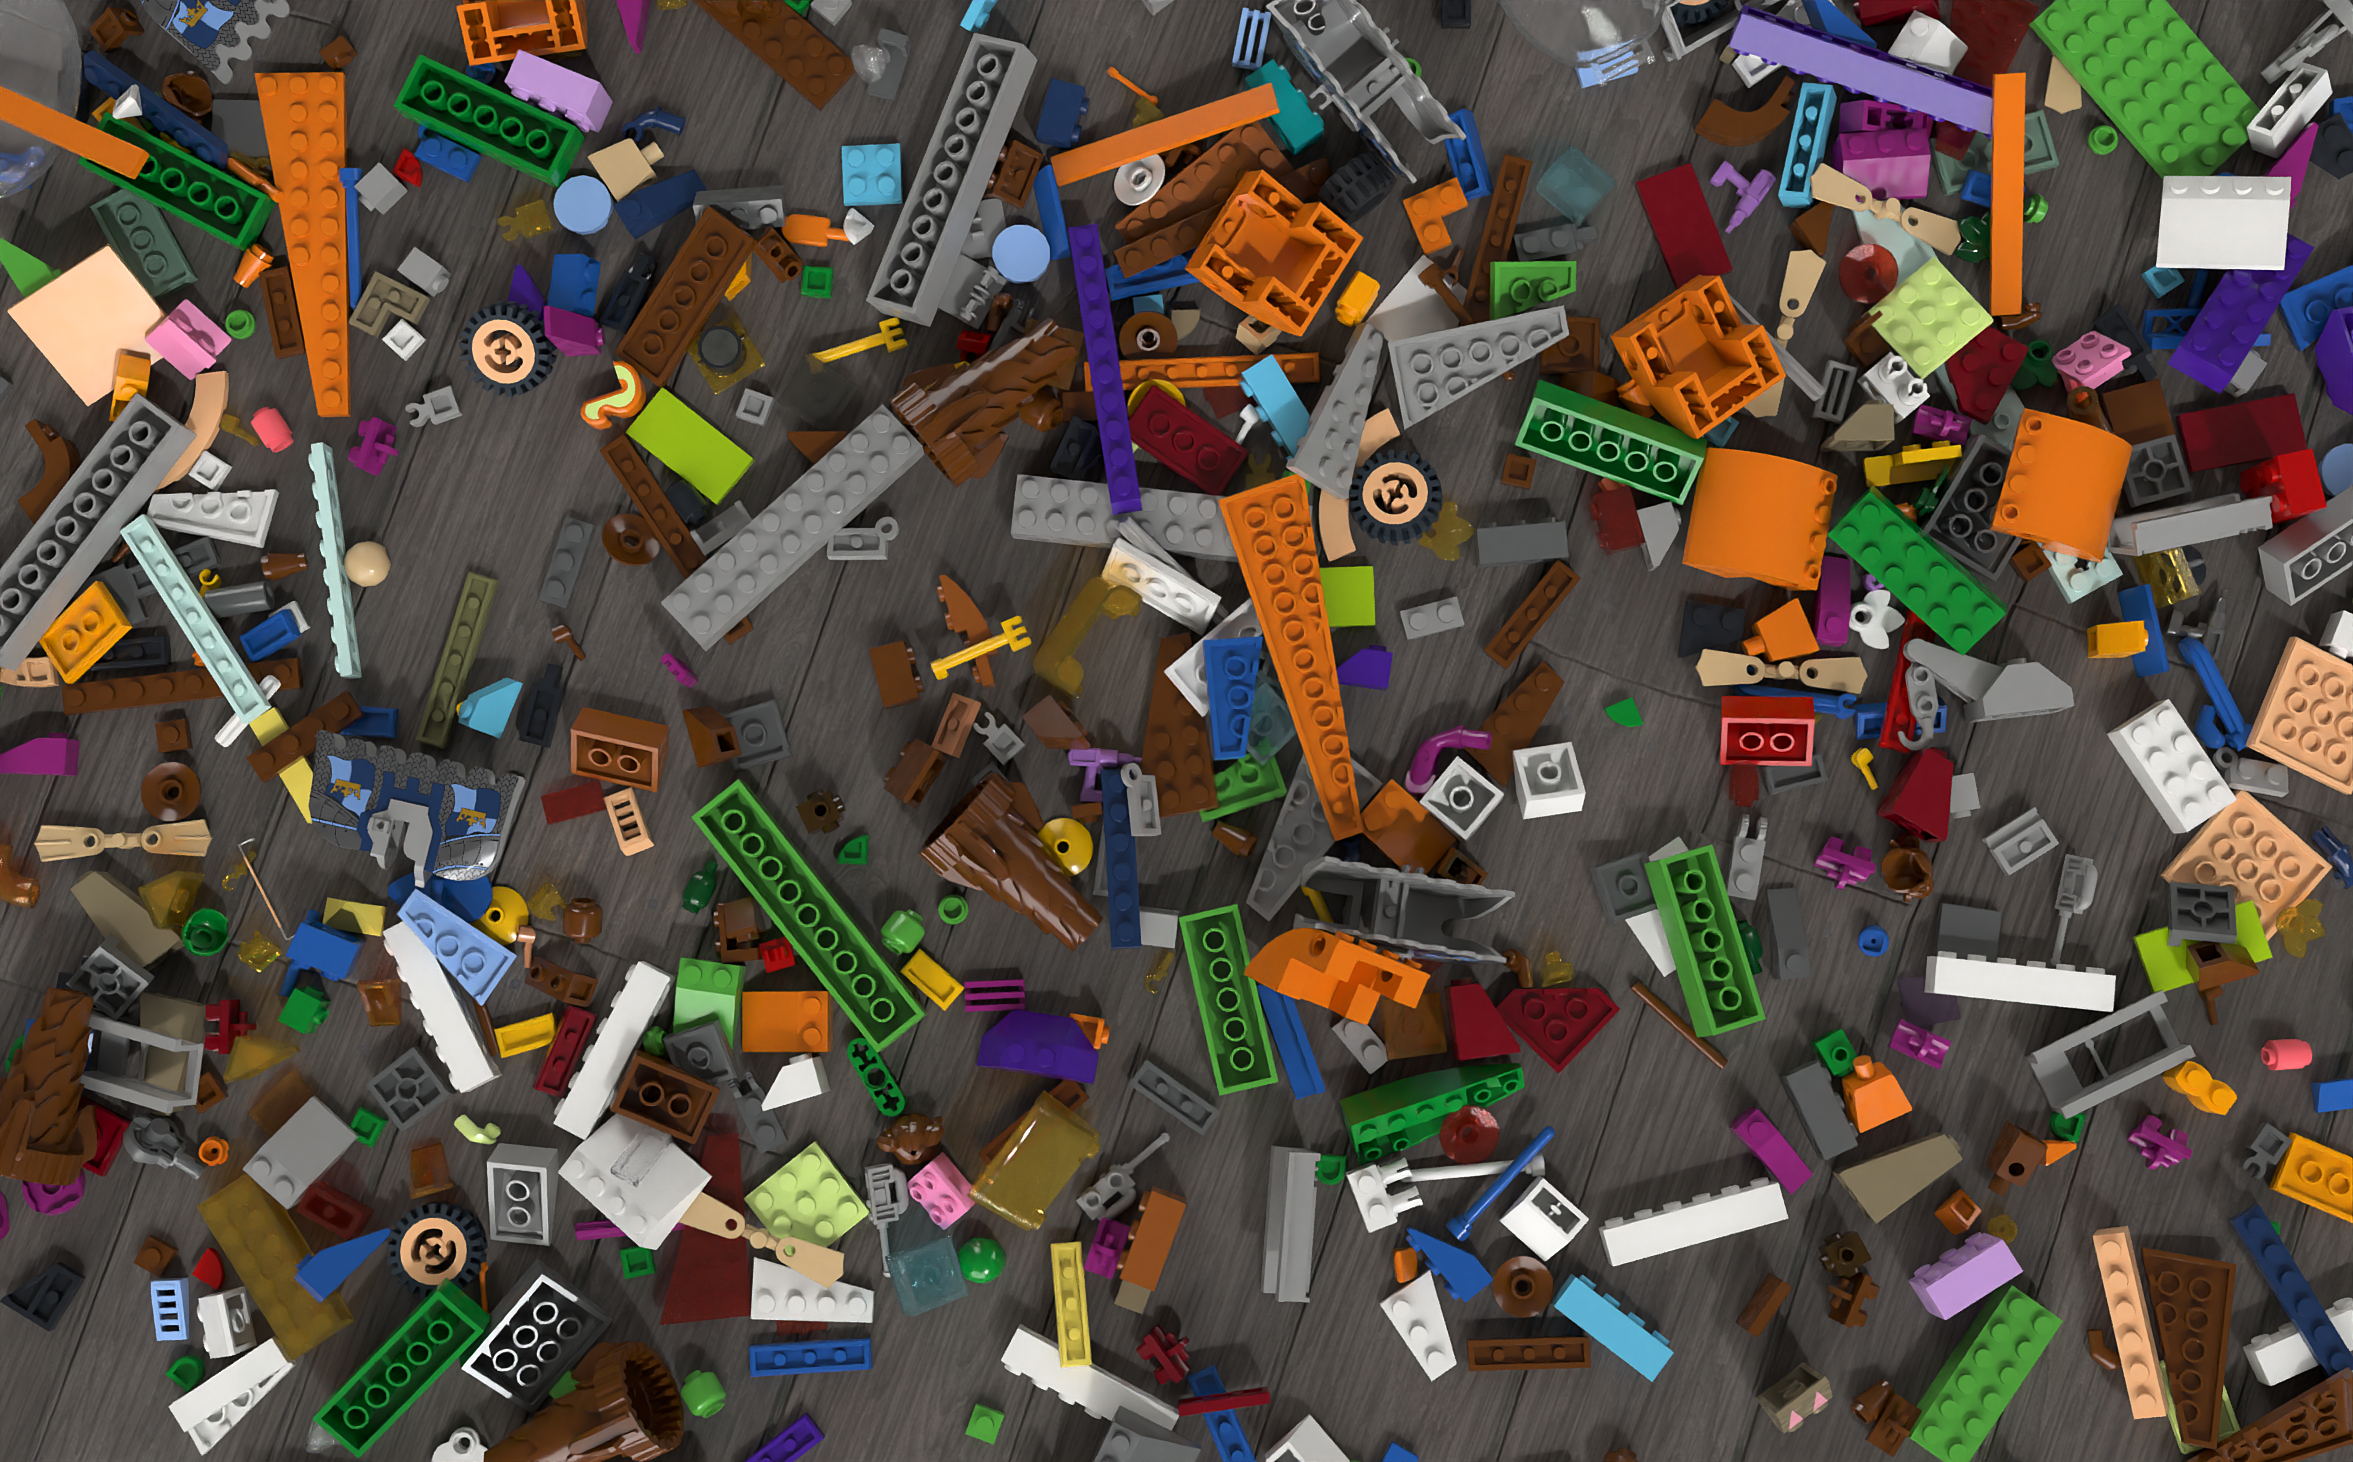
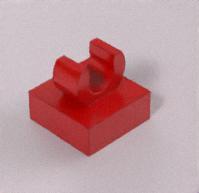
(973, 342)
(777, 954)

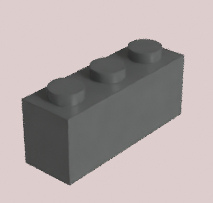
(746, 206)
(1520, 543)
(1819, 1109)

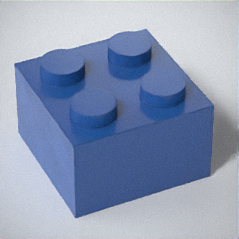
(325, 949)

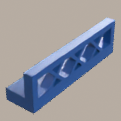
(2171, 340)
(1291, 1042)

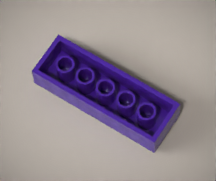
(2235, 319)

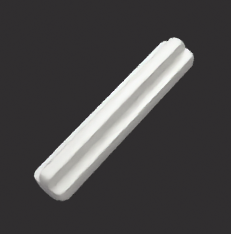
(234, 725)

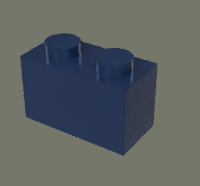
(1062, 115)

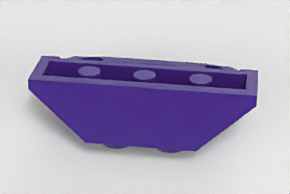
(2336, 358)
(1040, 1047)

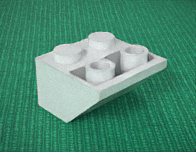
(1543, 1219)
(1306, 1444)

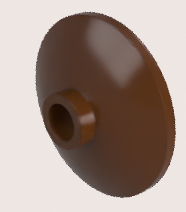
(1137, 347)
(631, 530)
(158, 787)
(1534, 1297)

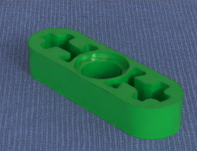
(882, 1099)

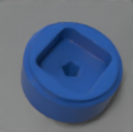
(483, 73)
(1873, 940)

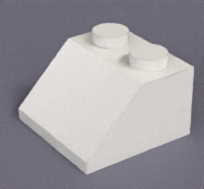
(1929, 44)
(1548, 780)
(1461, 800)
(797, 1082)
(226, 1322)

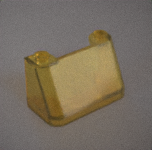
(1098, 597)
(1035, 1163)

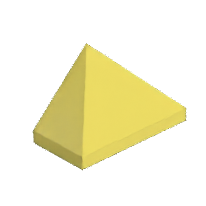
(355, 916)

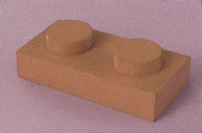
(956, 725)

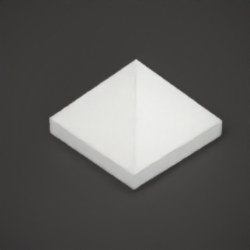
(128, 104)

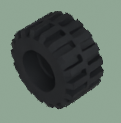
(1357, 187)

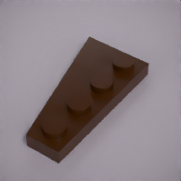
(1516, 722)

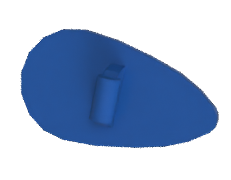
(463, 898)

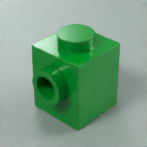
(305, 1009)
(1834, 1052)

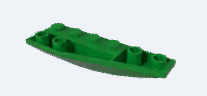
(1415, 1107)

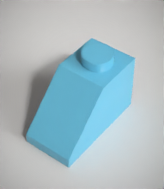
(490, 707)

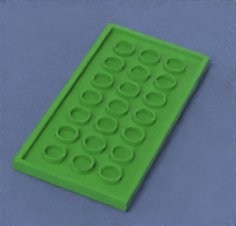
(2151, 80)

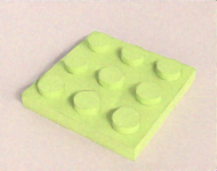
(1929, 318)
(808, 1200)

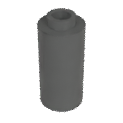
(240, 599)

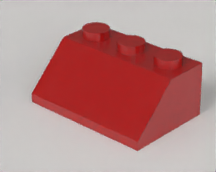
(1767, 730)

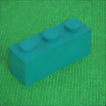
(1295, 122)

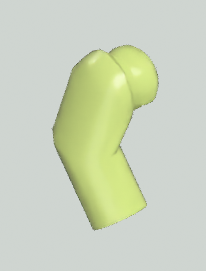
(477, 1134)

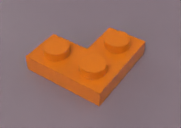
(1427, 210)

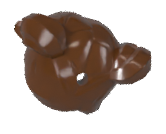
(188, 94)
(1908, 868)
(911, 1133)

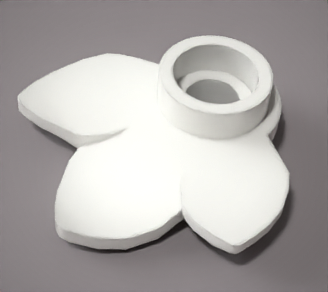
(1878, 619)
(454, 1450)

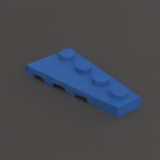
(1230, 683)

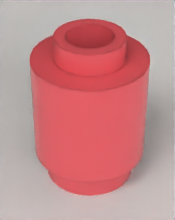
(272, 429)
(2286, 1054)

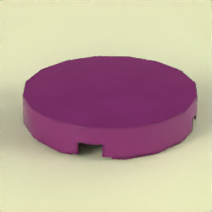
(54, 1198)

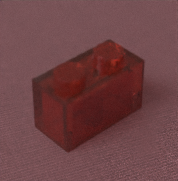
(1616, 521)
(335, 1210)

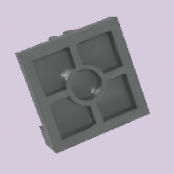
(2155, 472)
(2200, 913)
(111, 978)
(410, 1089)

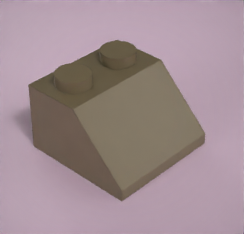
(1864, 430)

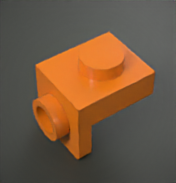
(1093, 1028)

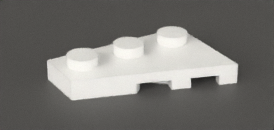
(1421, 1324)

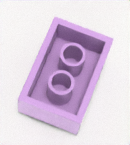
(559, 91)
(1964, 1275)

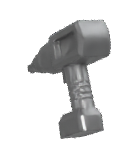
(2208, 633)

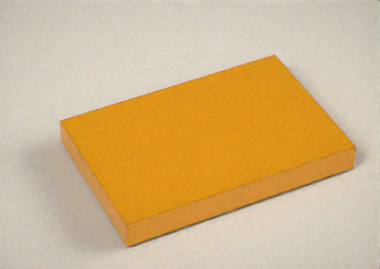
(84, 632)
(2316, 1177)

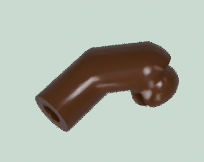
(995, 316)
(1521, 965)

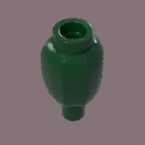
(699, 888)
(1751, 944)

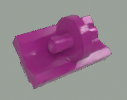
(1941, 425)
(375, 446)
(1842, 866)
(1919, 1044)
(2157, 1147)
(1106, 1247)

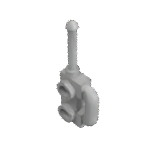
(2074, 895)
(1116, 1180)
(881, 1207)

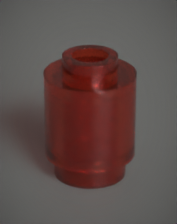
(1744, 784)

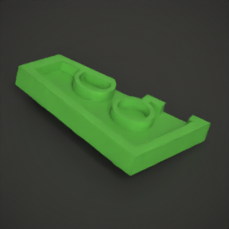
(1526, 284)
(1245, 786)

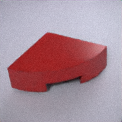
(408, 169)
(210, 1269)

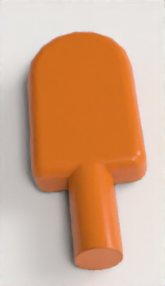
(254, 179)
(811, 230)

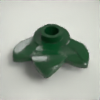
(1976, 236)
(2035, 369)
(1926, 499)

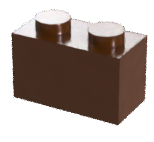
(896, 674)

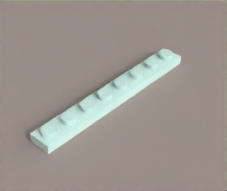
(333, 549)
(195, 619)

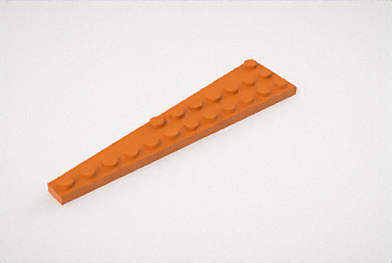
(307, 147)
(1282, 573)

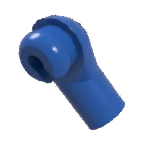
(2207, 730)

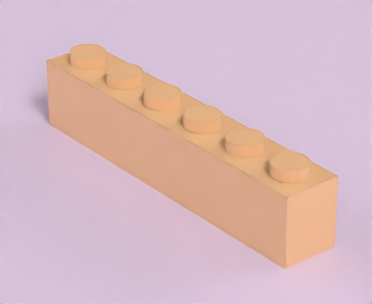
(2131, 1322)

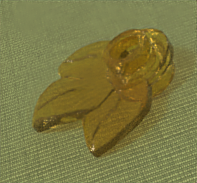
(1449, 533)
(2300, 926)

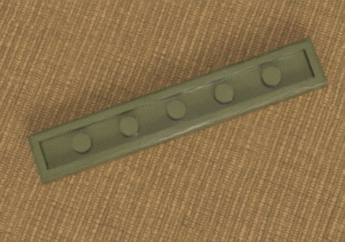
(457, 660)

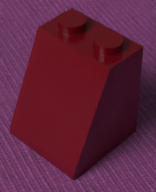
(1893, 11)
(1921, 796)
(1475, 1023)

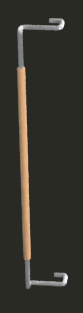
(266, 899)

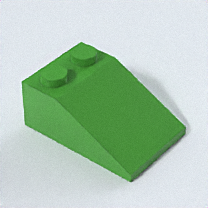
(25, 270)
(708, 993)

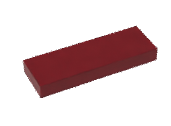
(564, 1050)
(1223, 1401)

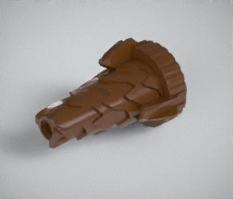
(964, 409)
(993, 847)
(41, 1126)
(618, 1408)

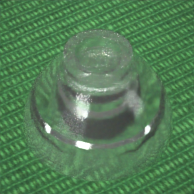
(870, 62)
(318, 1438)

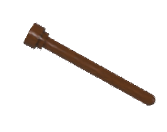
(1433, 278)

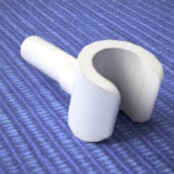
(1251, 417)

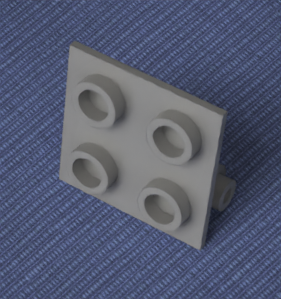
(971, 291)

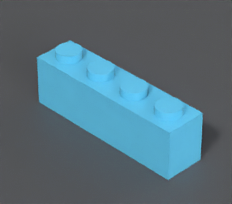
(1807, 144)
(1276, 403)
(1611, 1327)

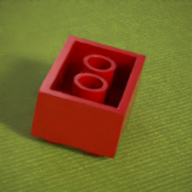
(2291, 482)

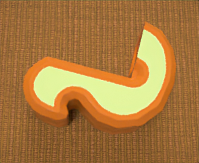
(620, 403)

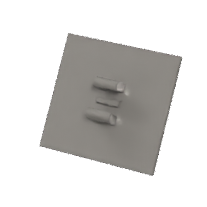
(985, 228)

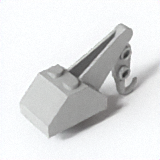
(2309, 41)
(1988, 689)

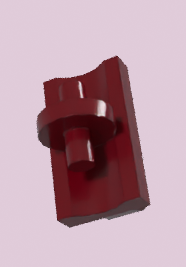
(231, 1024)
(1169, 1353)

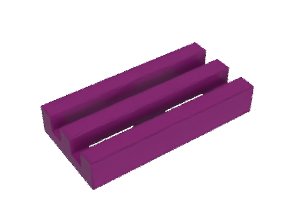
(678, 668)
(997, 1007)

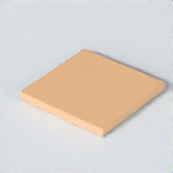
(90, 320)
(2309, 716)
(2255, 855)

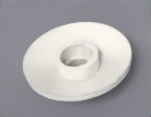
(1139, 180)

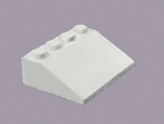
(2223, 222)
(643, 1211)

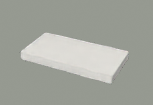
(1161, 586)

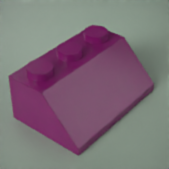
(1885, 162)

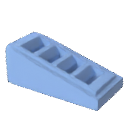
(181, 1296)

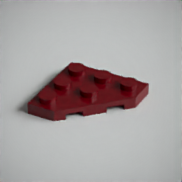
(1984, 372)
(1556, 1020)

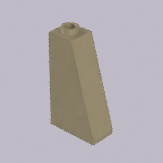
(124, 915)
(177, 1019)
(1897, 1174)

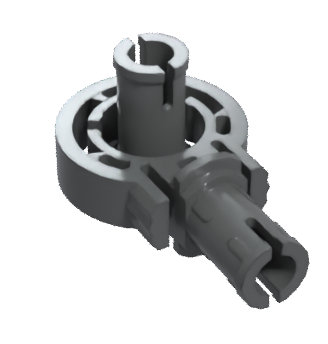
(160, 1144)

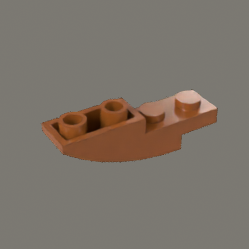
(967, 619)

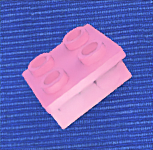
(188, 339)
(2090, 361)
(941, 1191)

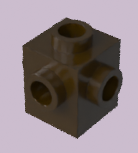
(811, 810)
(1843, 1254)

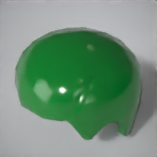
(205, 932)
(981, 1259)

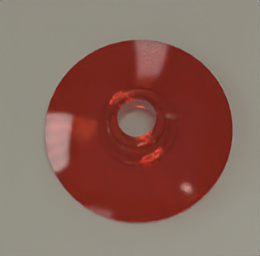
(1854, 273)
(1476, 1145)

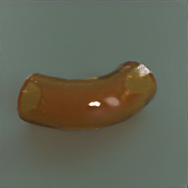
(2085, 408)
(13, 887)

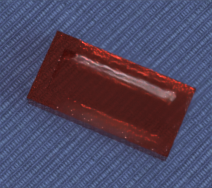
(574, 803)

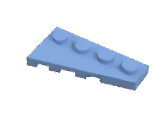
(462, 949)

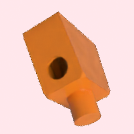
(1782, 635)
(1872, 1094)

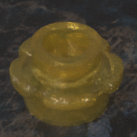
(2003, 1221)

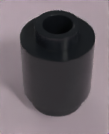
(687, 502)

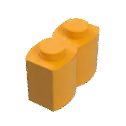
(1356, 299)
(2200, 1088)

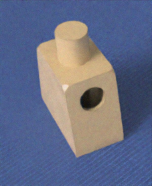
(626, 167)

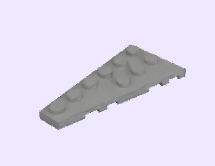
(1453, 362)
(1337, 423)
(1299, 838)

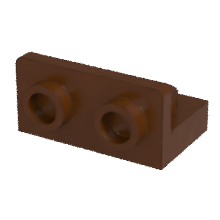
(1014, 174)

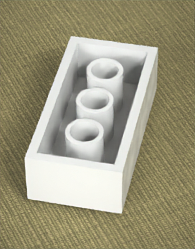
(2171, 766)

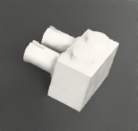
(1894, 385)
(1375, 1205)

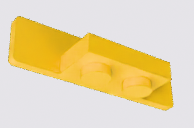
(1910, 465)

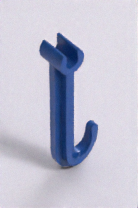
(2195, 652)
(1822, 703)

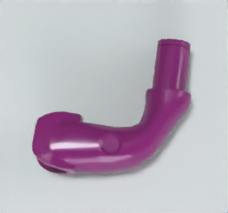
(1426, 760)

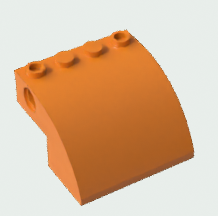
(540, 27)
(1273, 253)
(1697, 356)
(2062, 485)
(1760, 518)
(1336, 972)

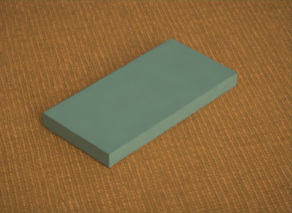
(2038, 154)
(144, 243)

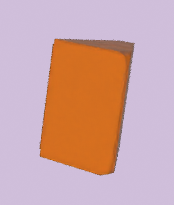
(2056, 1150)
(1958, 1212)
(1405, 1264)

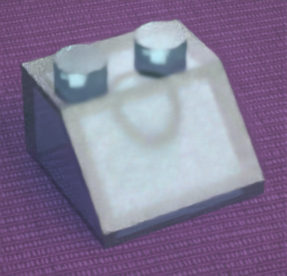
(1575, 185)
(1269, 724)
(926, 1276)

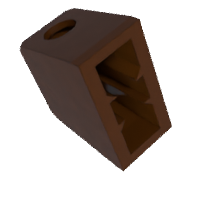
(2014, 1157)

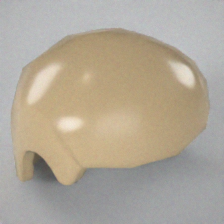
(367, 563)

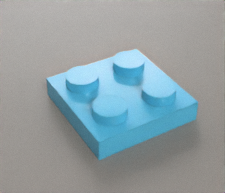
(872, 174)

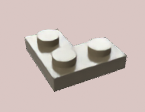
(383, 298)

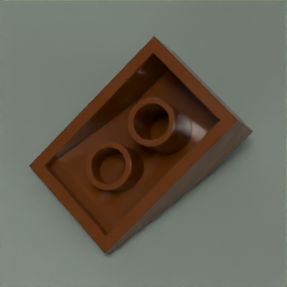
(915, 772)
(663, 1096)

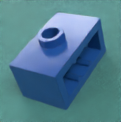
(574, 283)

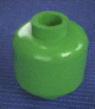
(902, 931)
(703, 1393)

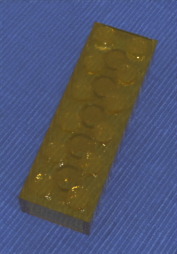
(265, 1253)

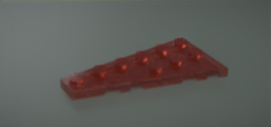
(1993, 36)
(711, 1269)

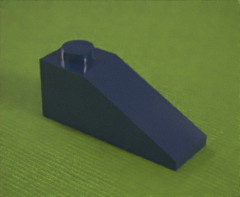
(658, 203)

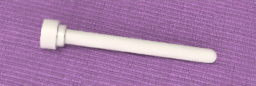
(1534, 1167)

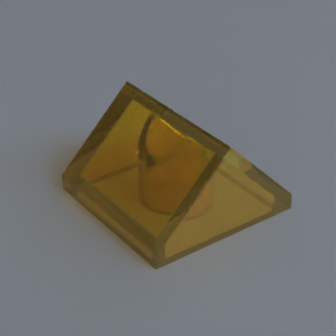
(171, 898)
(255, 1055)

